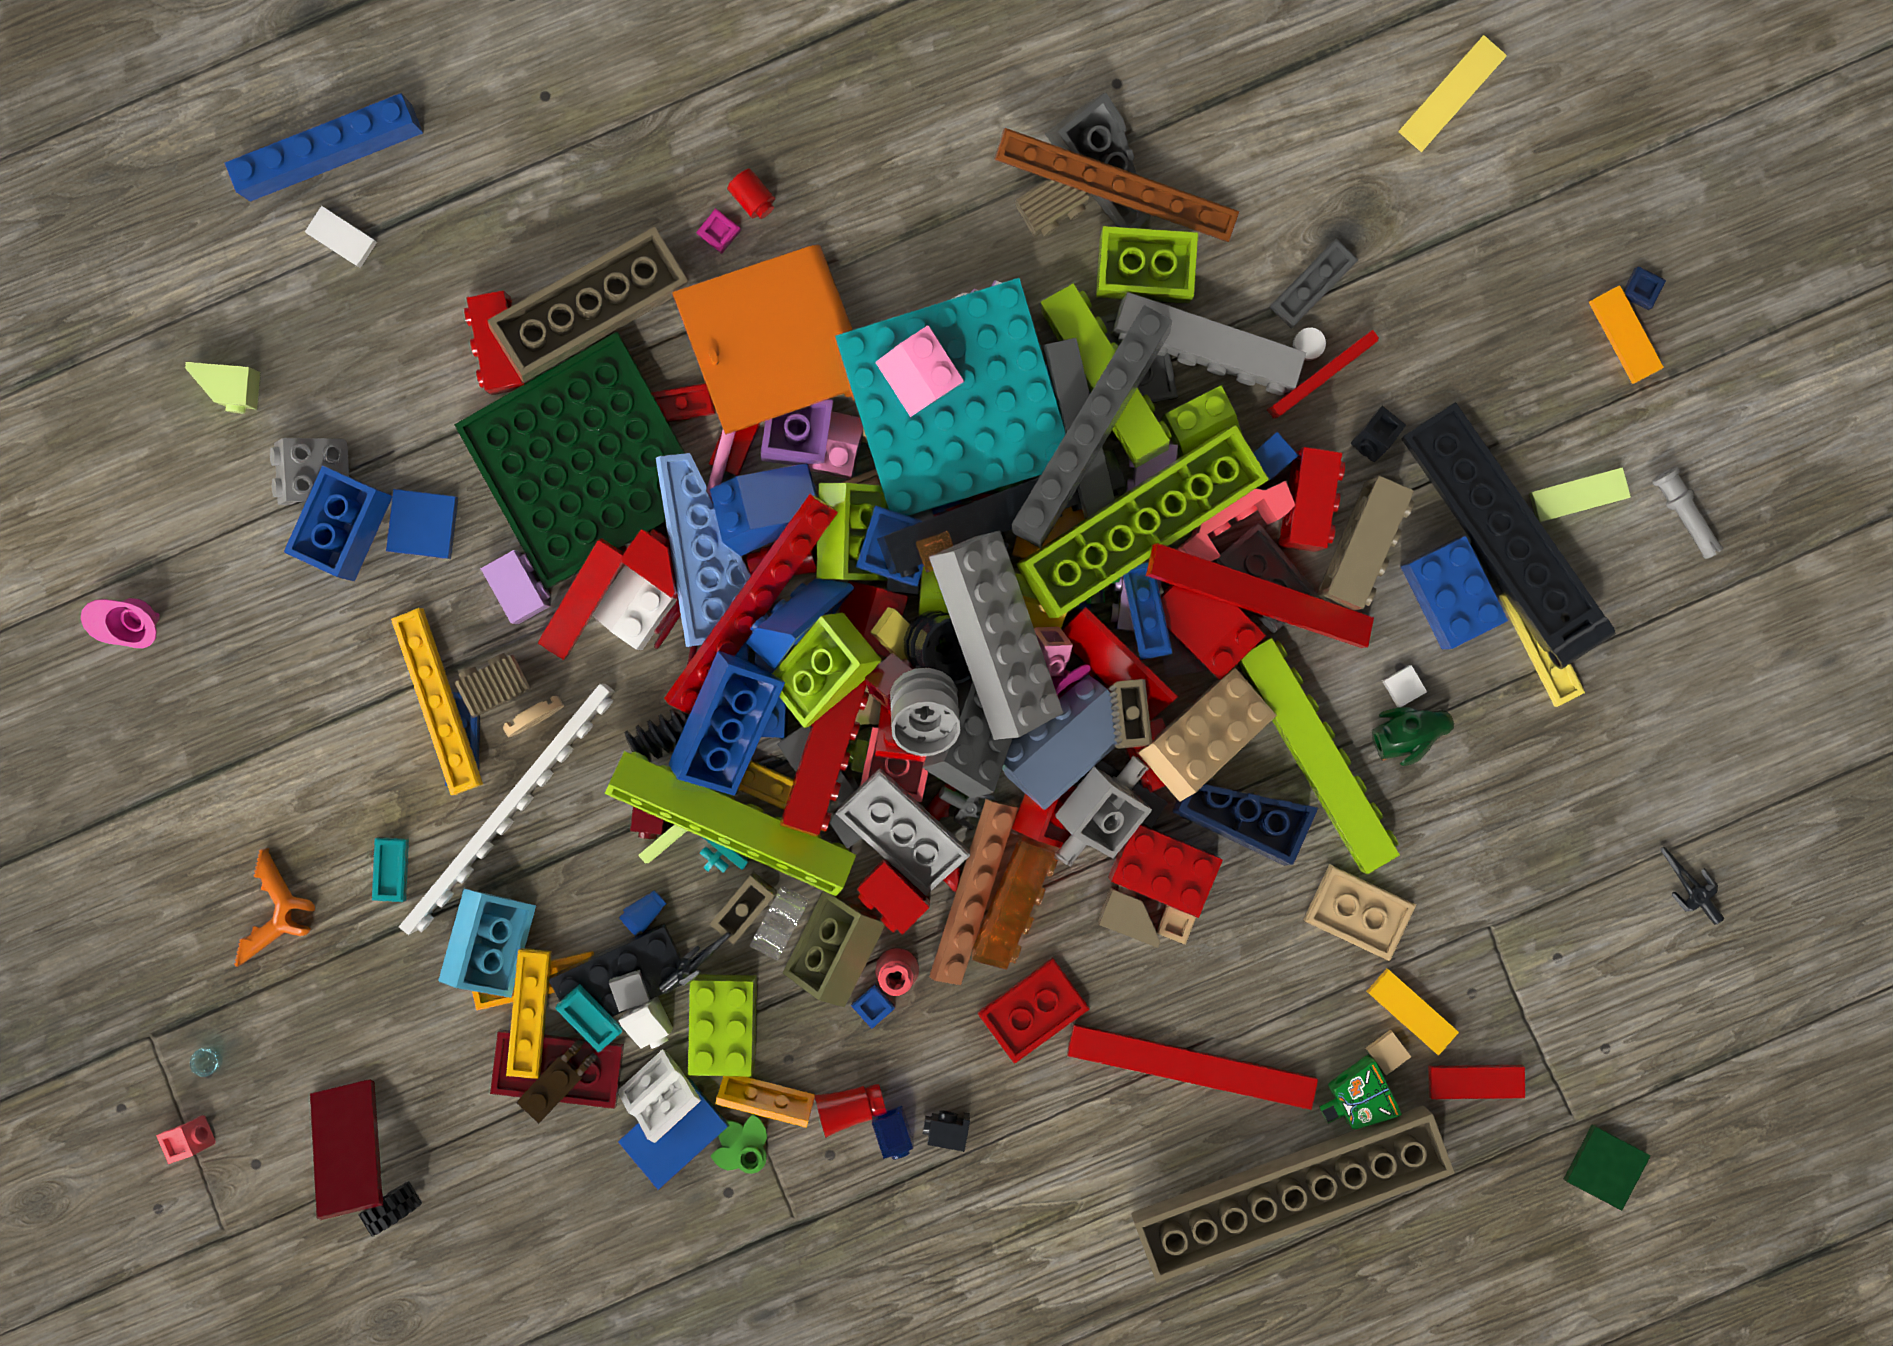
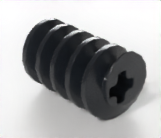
(658, 736)

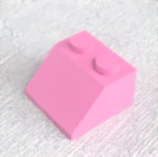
(919, 371)

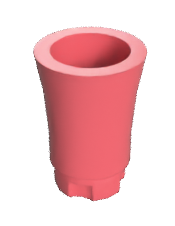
(893, 961)

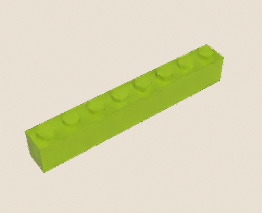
(1318, 756)
(730, 823)

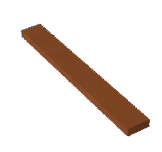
(1115, 185)

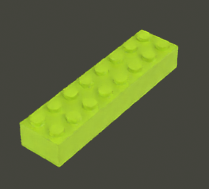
(1148, 514)

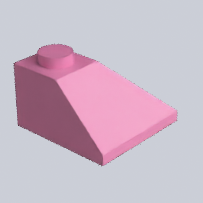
(842, 446)

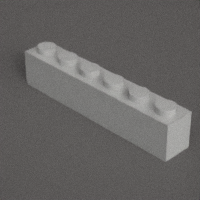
(1219, 347)

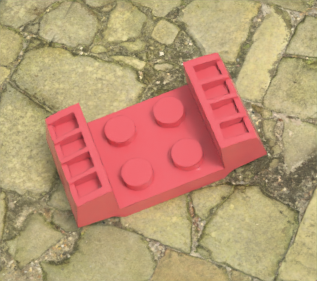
(1270, 503)

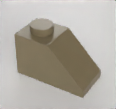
(1127, 915)

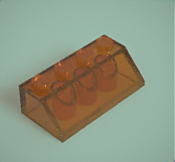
(1013, 903)

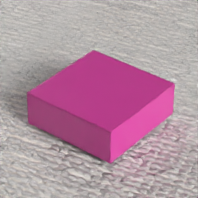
(718, 231)

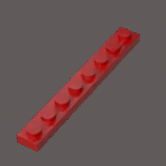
(754, 598)

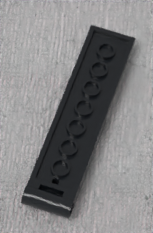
(1508, 537)

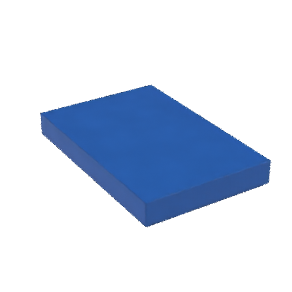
(679, 1145)

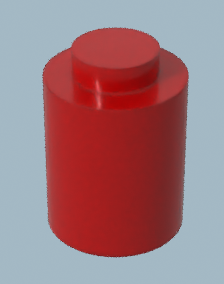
(751, 194)

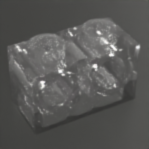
(779, 923)

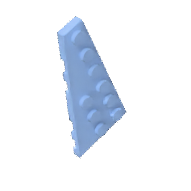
(704, 567)

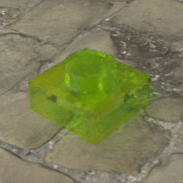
(858, 754)

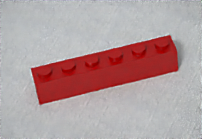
(821, 762)

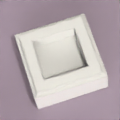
(1404, 686)

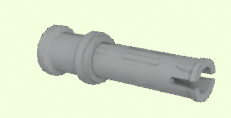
(1680, 500)

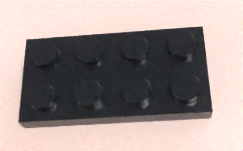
(649, 952)

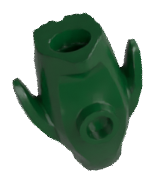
(1410, 733)

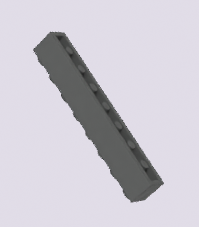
(1092, 426)

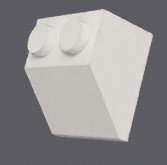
(633, 608)

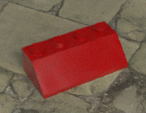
(1113, 660)

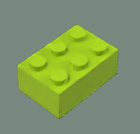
(1147, 264)
(722, 1025)

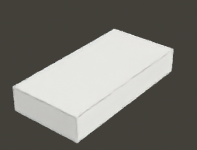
(340, 237)

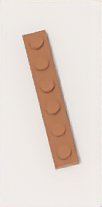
(973, 892)

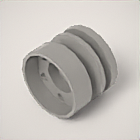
(924, 712)

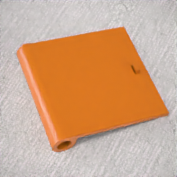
(769, 335)

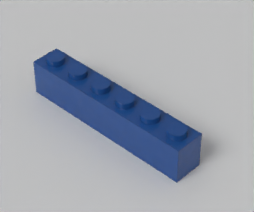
(324, 147)

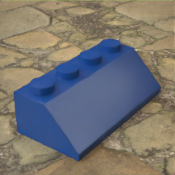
(725, 724)

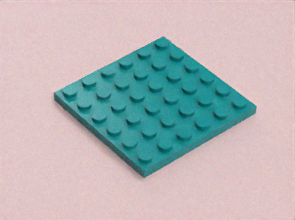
(981, 433)

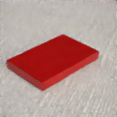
(1033, 1010)

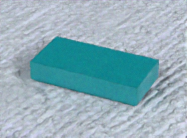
(390, 869)
(589, 1018)

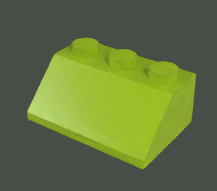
(844, 537)

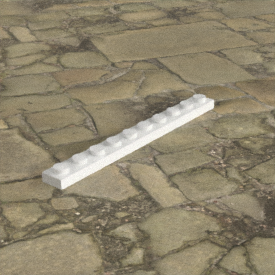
(501, 819)

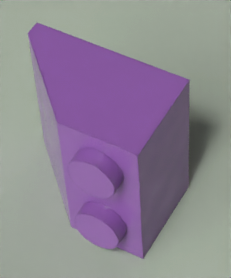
(798, 436)

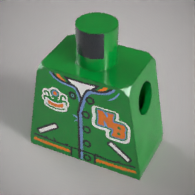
(1360, 1096)

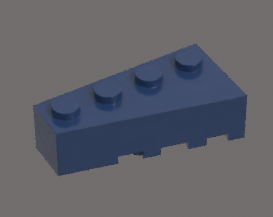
(1256, 822)

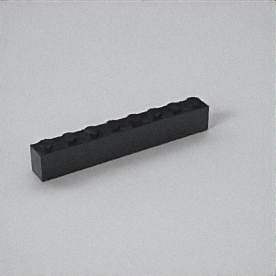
(973, 519)

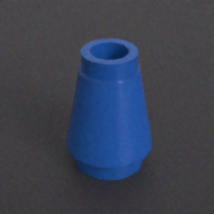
(642, 912)

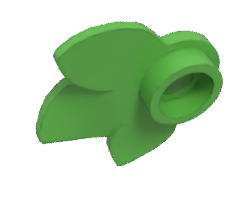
(738, 1141)

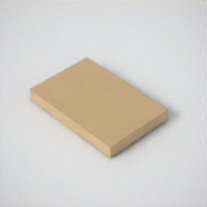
(1359, 912)

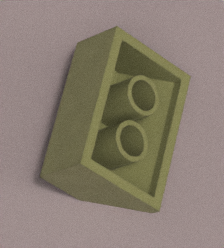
(833, 949)

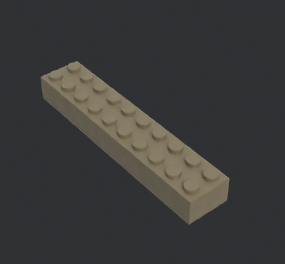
(1292, 1193)

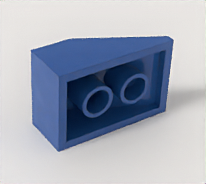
(760, 505)

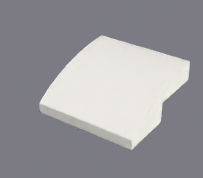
(658, 1096)

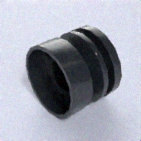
(924, 636)

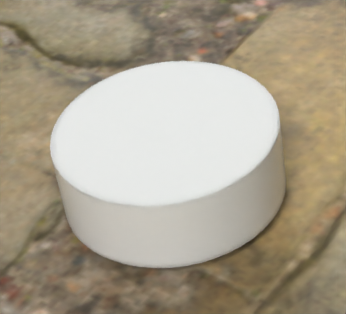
(1310, 341)

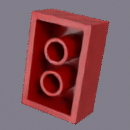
(1313, 489)
(1166, 870)

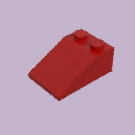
(1210, 628)

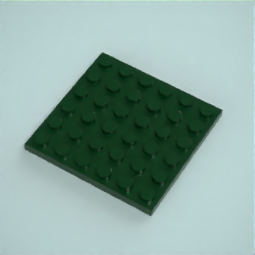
(574, 457)

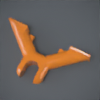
(284, 905)

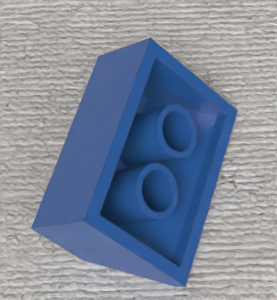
(338, 524)
(790, 621)

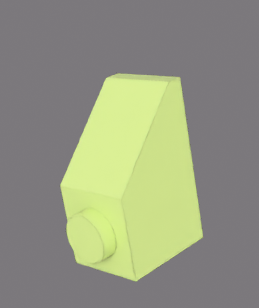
(228, 385)

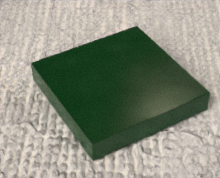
(1607, 1167)

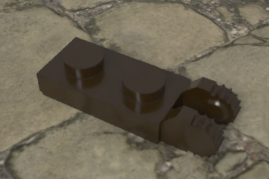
(554, 1084)

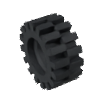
(395, 1206)

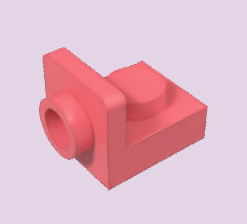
(186, 1139)

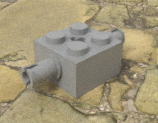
(1103, 812)

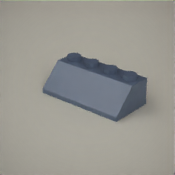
(1065, 748)

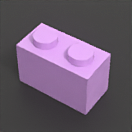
(516, 586)

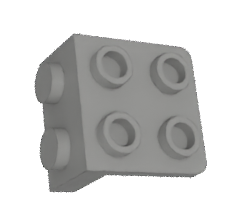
(300, 462)

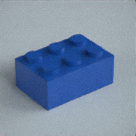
(1454, 593)

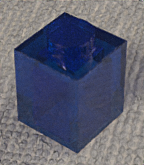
(893, 1133)

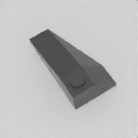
(1099, 134)

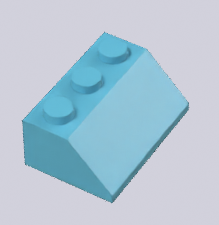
(486, 943)

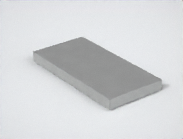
(902, 831)

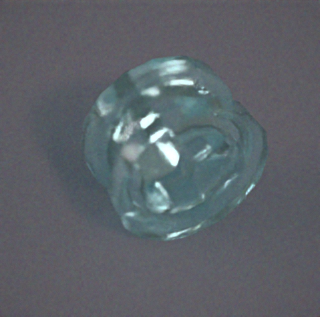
(198, 1068)

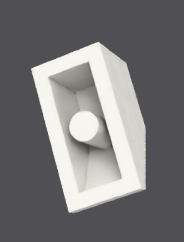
(647, 1024)

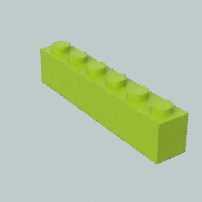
(1137, 427)

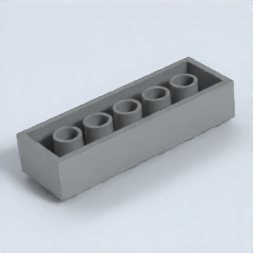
(996, 635)

